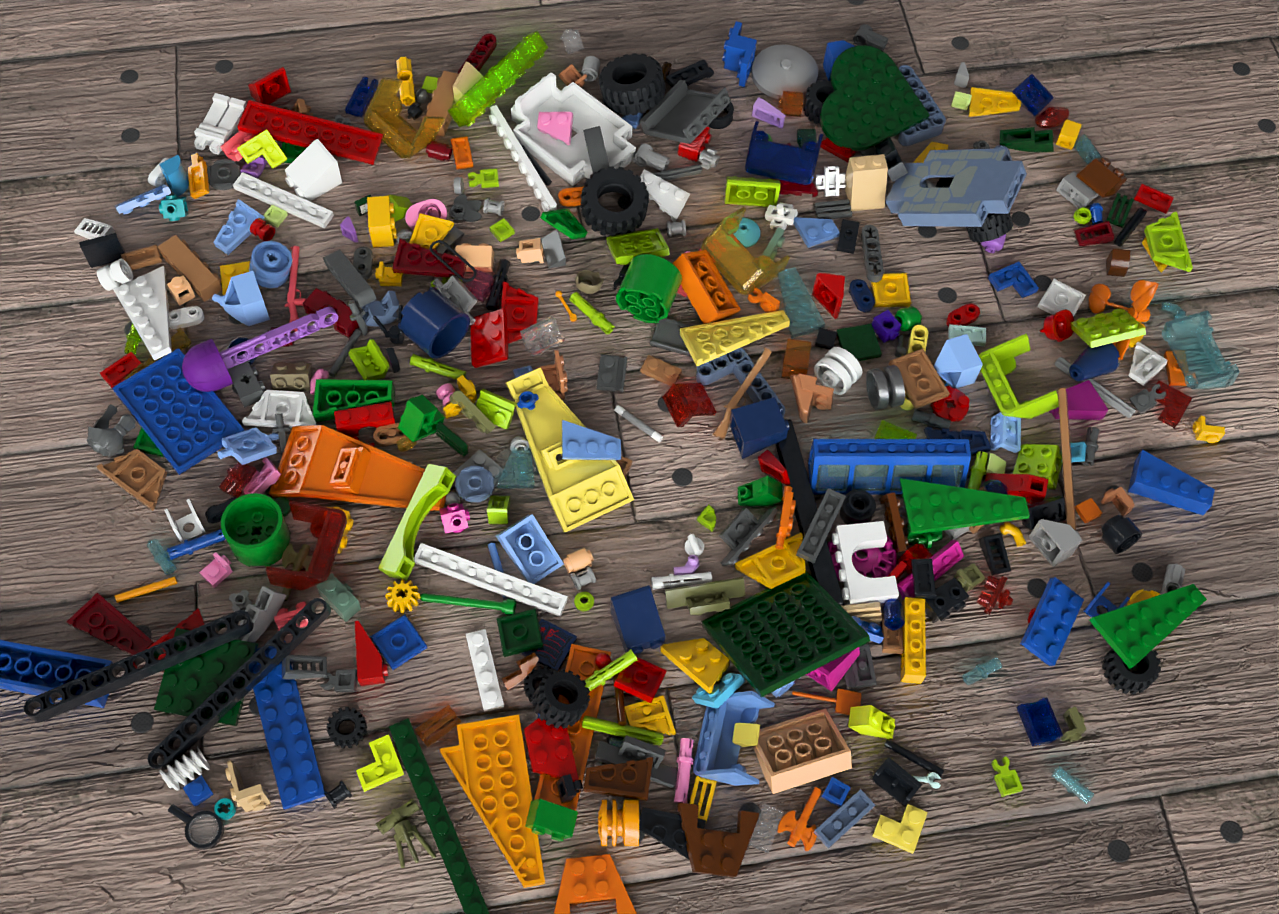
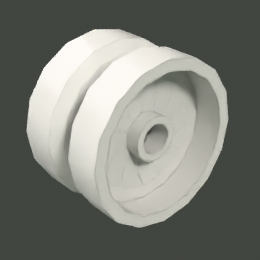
(838, 370)

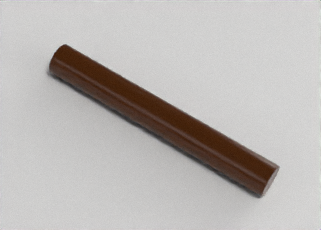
(620, 704)

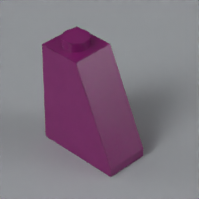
(1083, 403)

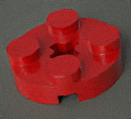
(955, 413)

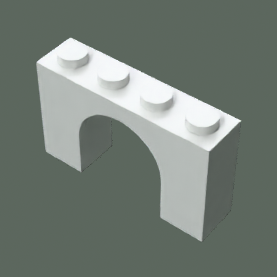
(857, 587)

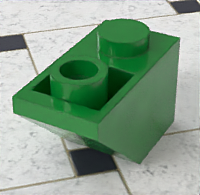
(760, 492)

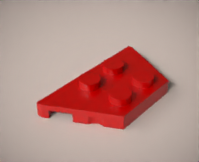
(520, 309)
(550, 750)

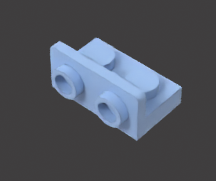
(1005, 433)

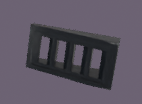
(999, 545)

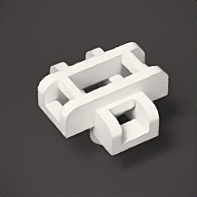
(831, 179)
(779, 215)

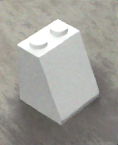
(313, 172)

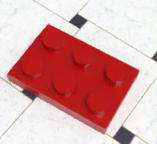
(489, 338)

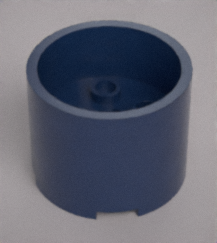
(434, 323)

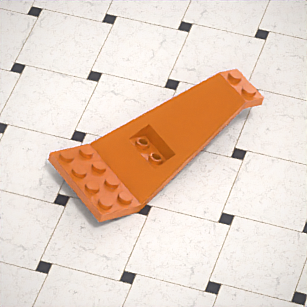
(340, 468)

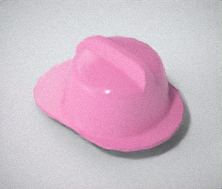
(429, 207)

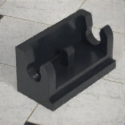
(896, 781)

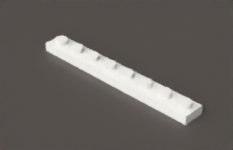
(524, 163)
(491, 579)

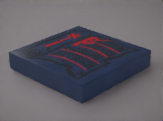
(556, 645)

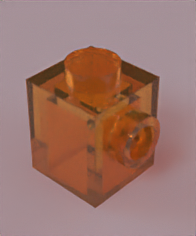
(791, 103)

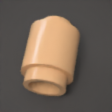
(578, 560)

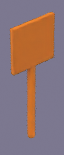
(844, 699)

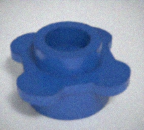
(527, 396)

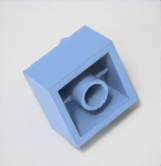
(244, 300)
(958, 362)

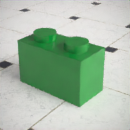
(551, 819)

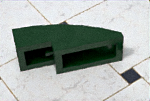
(1027, 139)

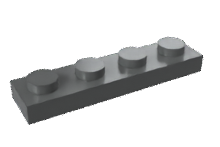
(821, 525)

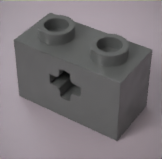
(246, 383)

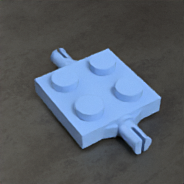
(249, 445)

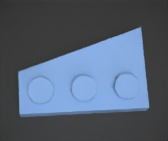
(143, 199)

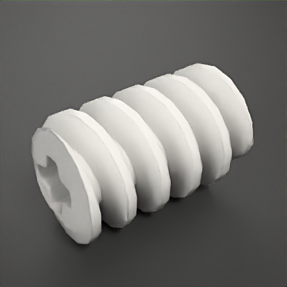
(185, 769)

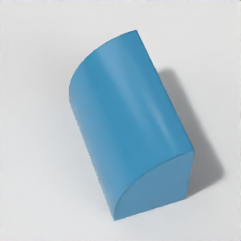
(175, 175)

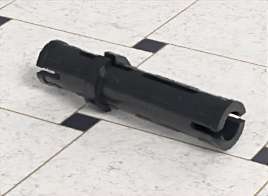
(502, 268)

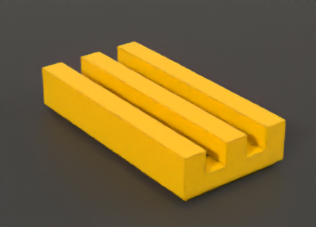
(705, 782)

